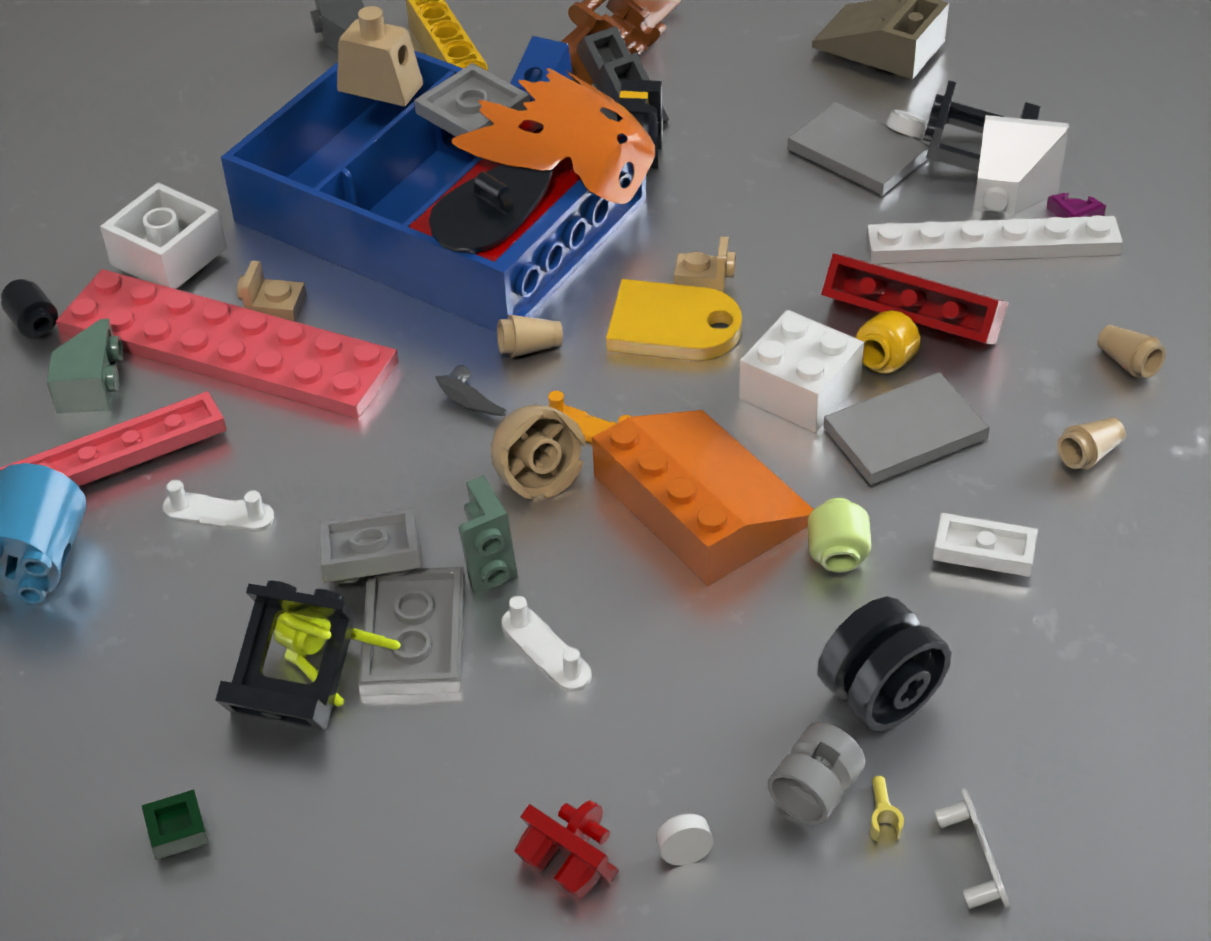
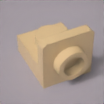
(705, 270)
(270, 296)

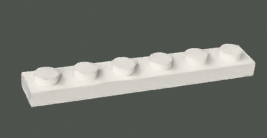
(993, 239)

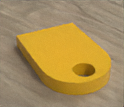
(673, 321)

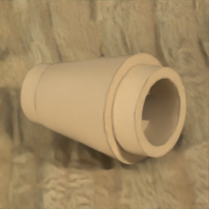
(527, 335)
(1134, 351)
(1089, 442)

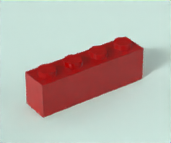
(919, 298)

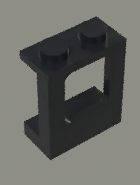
(963, 116)
(279, 699)

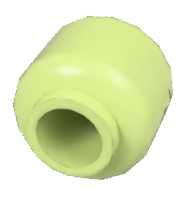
(839, 535)

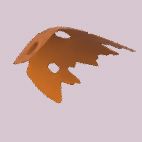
(570, 129)

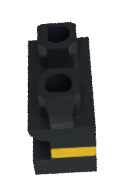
(644, 102)

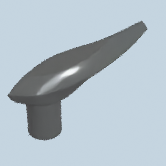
(465, 395)

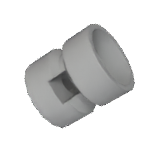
(816, 773)

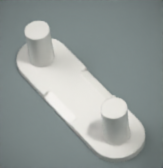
(202, 509)
(544, 647)
(986, 891)

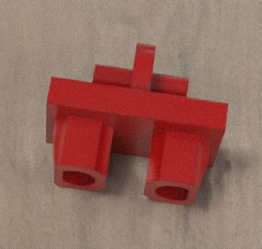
(547, 836)

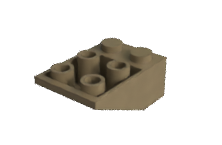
(887, 34)

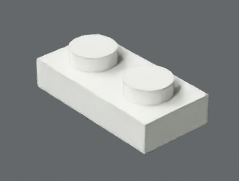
(985, 544)

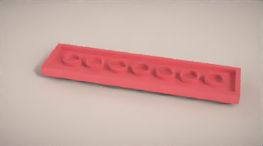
(234, 343)

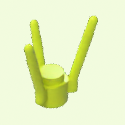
(307, 636)

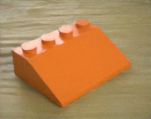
(697, 490)

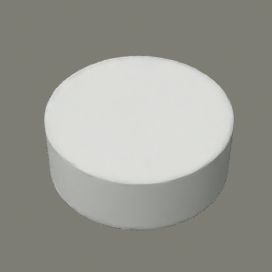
(906, 124)
(684, 839)

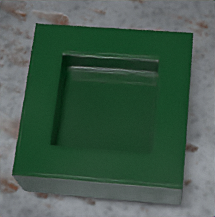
(174, 824)

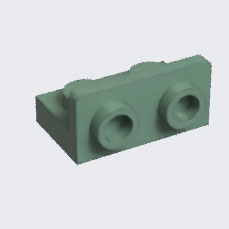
(486, 538)

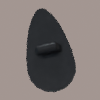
(487, 208)

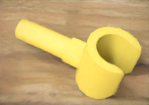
(884, 811)

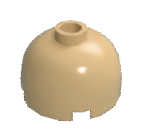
(537, 451)

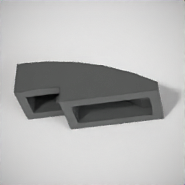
(610, 62)

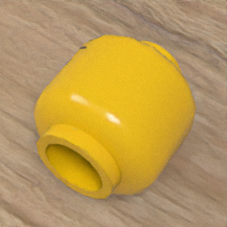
(889, 341)

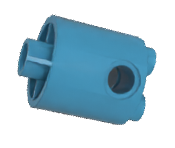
(37, 528)

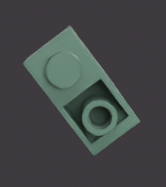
(85, 370)

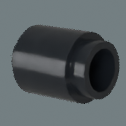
(28, 308)

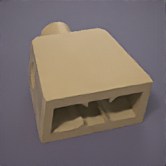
(377, 60)

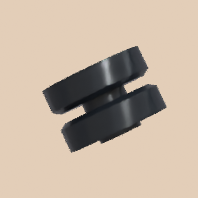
(884, 663)

